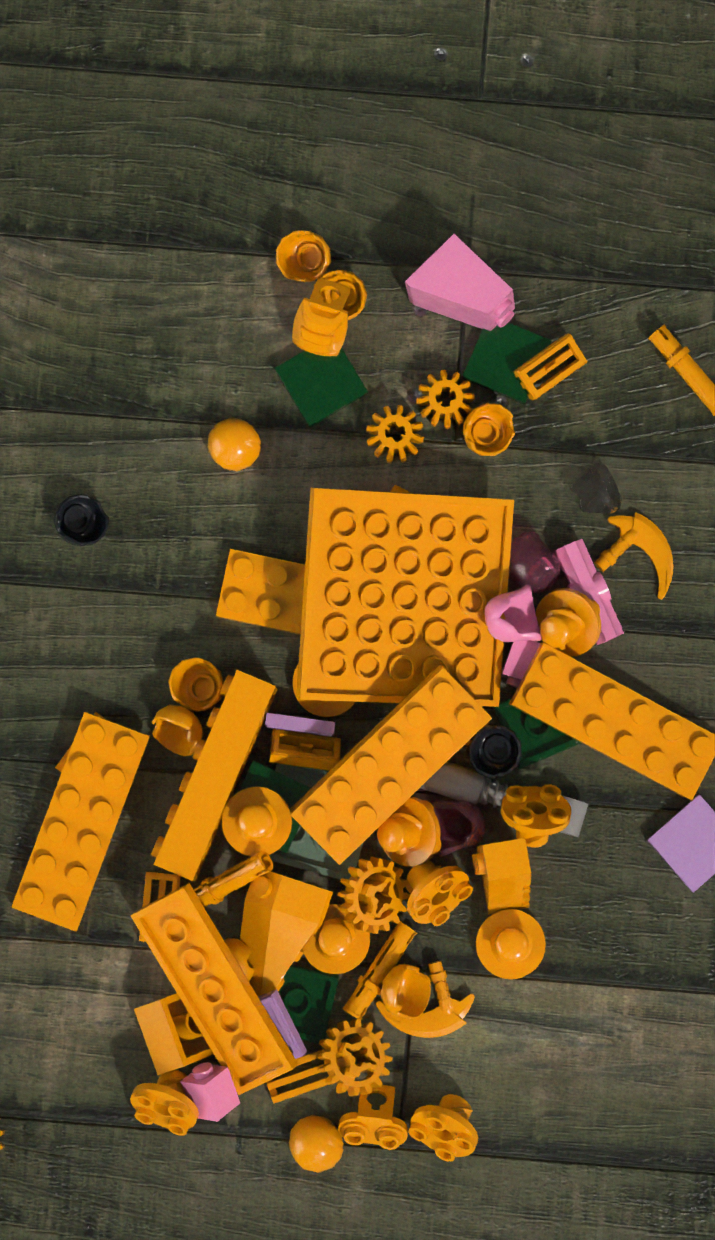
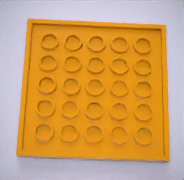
(399, 592)

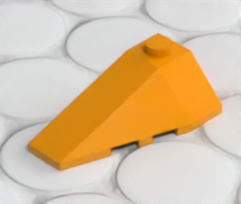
(277, 924)

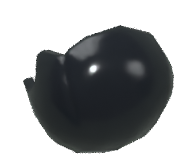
(81, 520)
(495, 751)

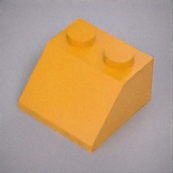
(171, 1034)

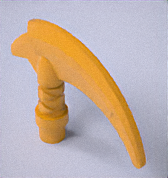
(647, 536)
(442, 1019)

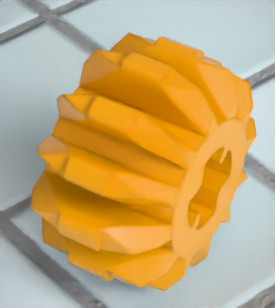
(434, 392)
(401, 424)

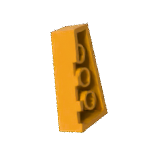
(504, 874)

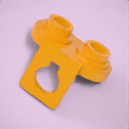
(374, 1125)

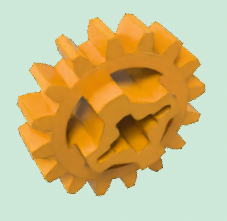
(373, 895)
(341, 1064)

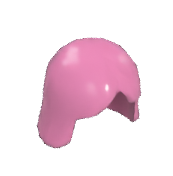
(519, 613)

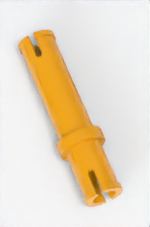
(685, 366)
(216, 888)
(386, 959)

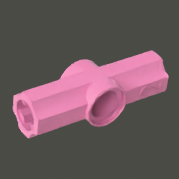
(584, 578)

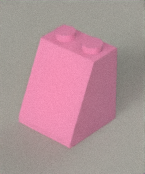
(461, 287)

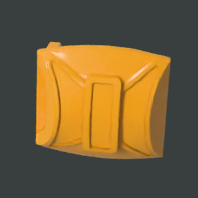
(319, 325)

